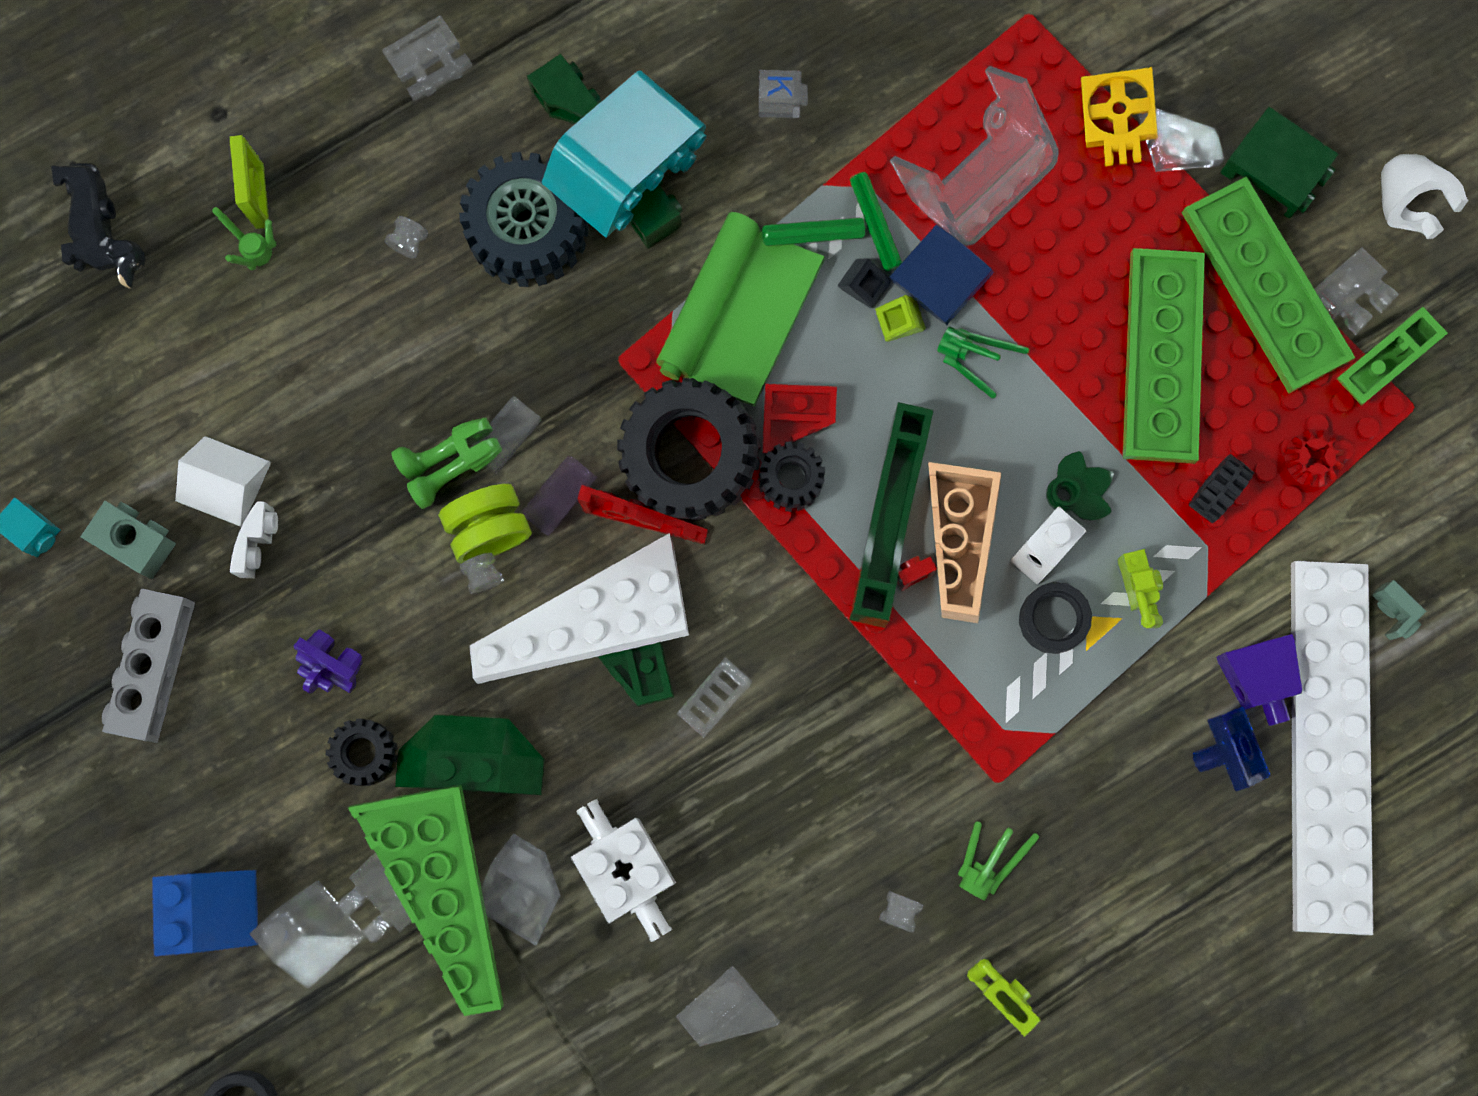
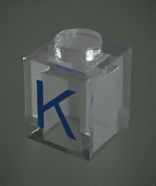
(781, 93)

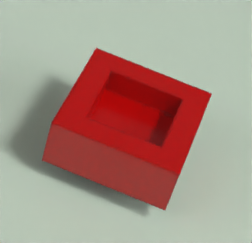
(915, 571)

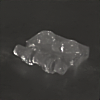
(421, 50)

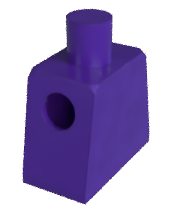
(1264, 676)

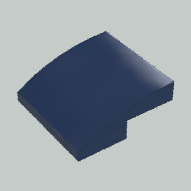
(941, 274)

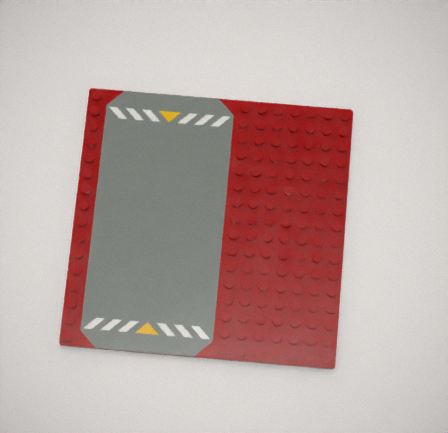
(1066, 298)

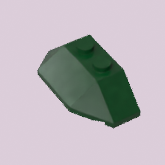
(473, 753)

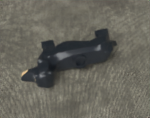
(91, 225)

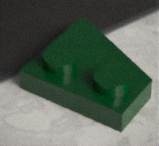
(641, 673)

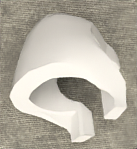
(1405, 179)

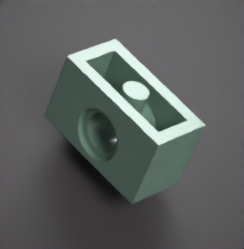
(109, 532)

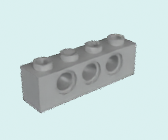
(156, 684)

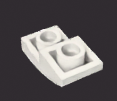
(256, 529)

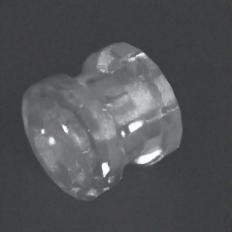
(406, 237)
(481, 573)
(901, 912)

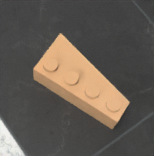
(963, 530)

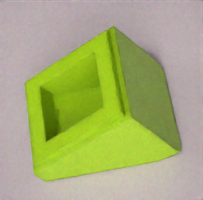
(900, 318)

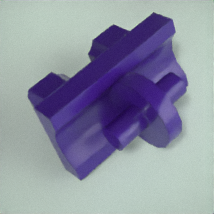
(322, 669)

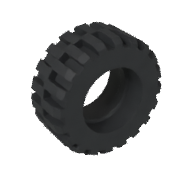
(647, 428)

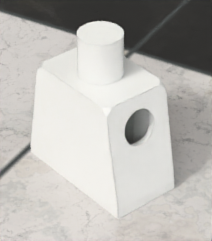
(1048, 545)

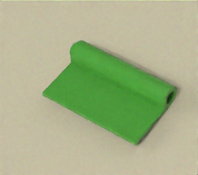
(739, 311)

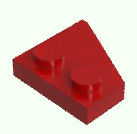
(796, 412)

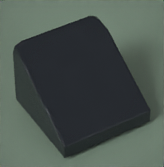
(864, 282)

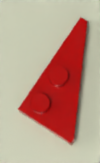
(637, 514)

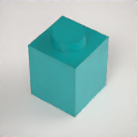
(27, 528)

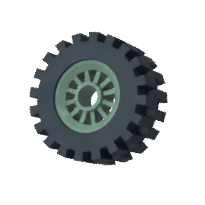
(518, 256)

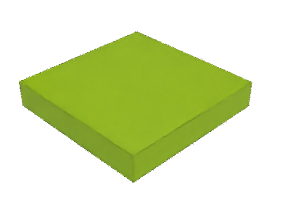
(249, 181)

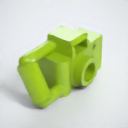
(1142, 586)
(1006, 996)

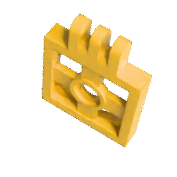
(1121, 139)

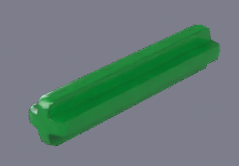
(875, 221)
(813, 231)

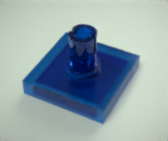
(1234, 748)

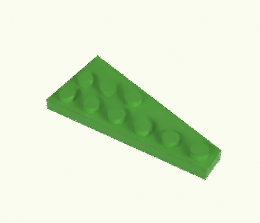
(435, 874)

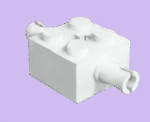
(599, 863)

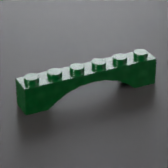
(566, 98)
(890, 515)

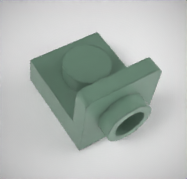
(1400, 605)

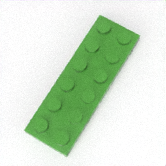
(1268, 285)
(1164, 356)

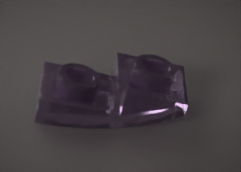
(558, 495)

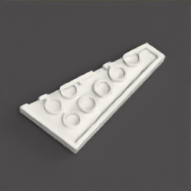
(610, 612)

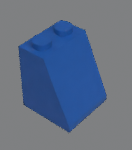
(204, 912)

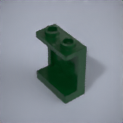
(1282, 161)

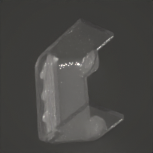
(996, 173)

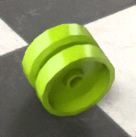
(485, 522)

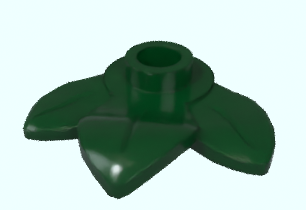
(1084, 488)

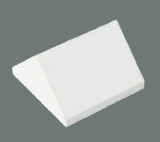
(220, 480)

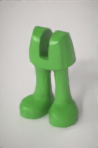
(414, 465)

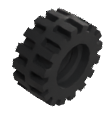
(1221, 488)

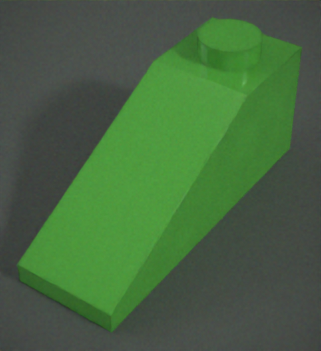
(1392, 355)

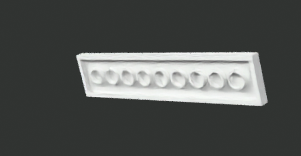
(1331, 750)

